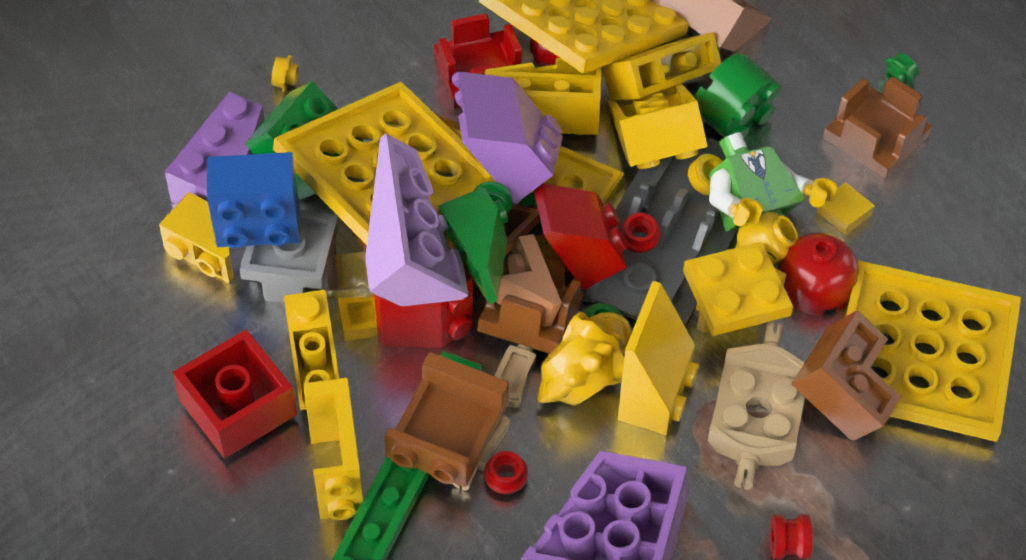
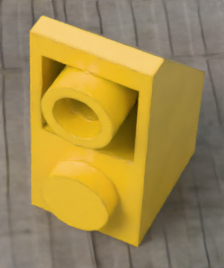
(190, 235)

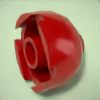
(819, 273)

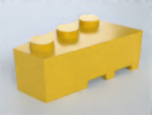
(560, 92)

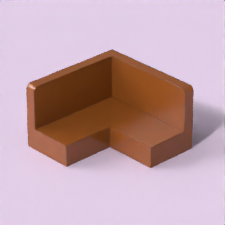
(841, 380)

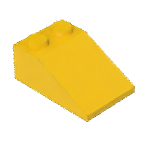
(659, 126)
(656, 365)

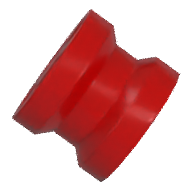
(790, 536)

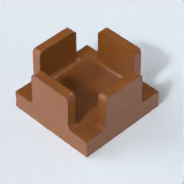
(878, 126)
(522, 320)

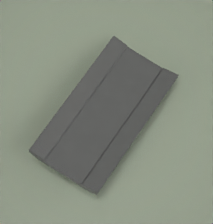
(688, 231)

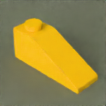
(661, 67)

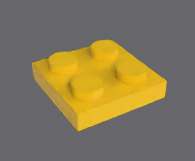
(737, 288)

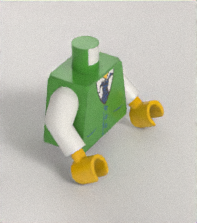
(759, 183)

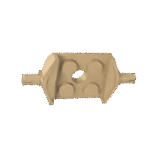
(763, 378)

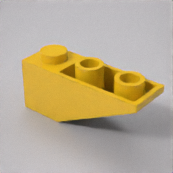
(310, 339)

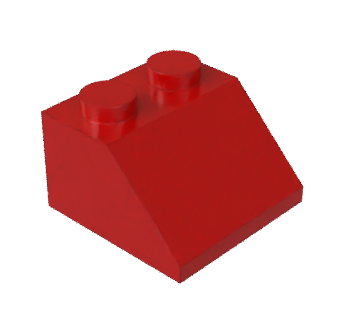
(582, 232)
(424, 324)

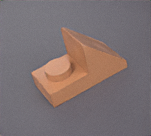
(530, 279)

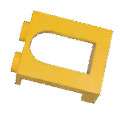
(332, 420)

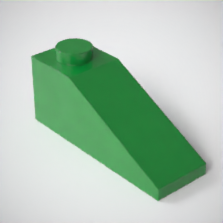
(479, 236)

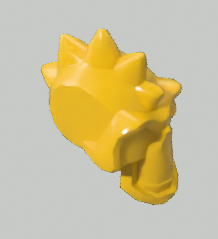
(585, 359)

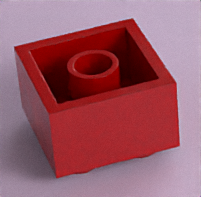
(235, 393)

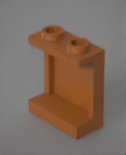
(448, 420)

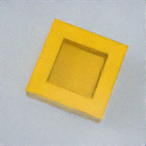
(847, 209)
(358, 317)

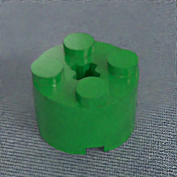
(737, 96)

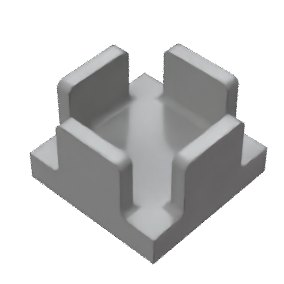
(295, 265)

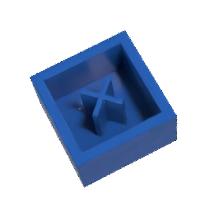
(253, 199)

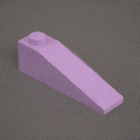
(406, 240)

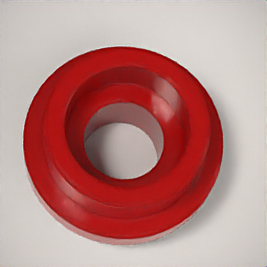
(641, 223)
(506, 462)

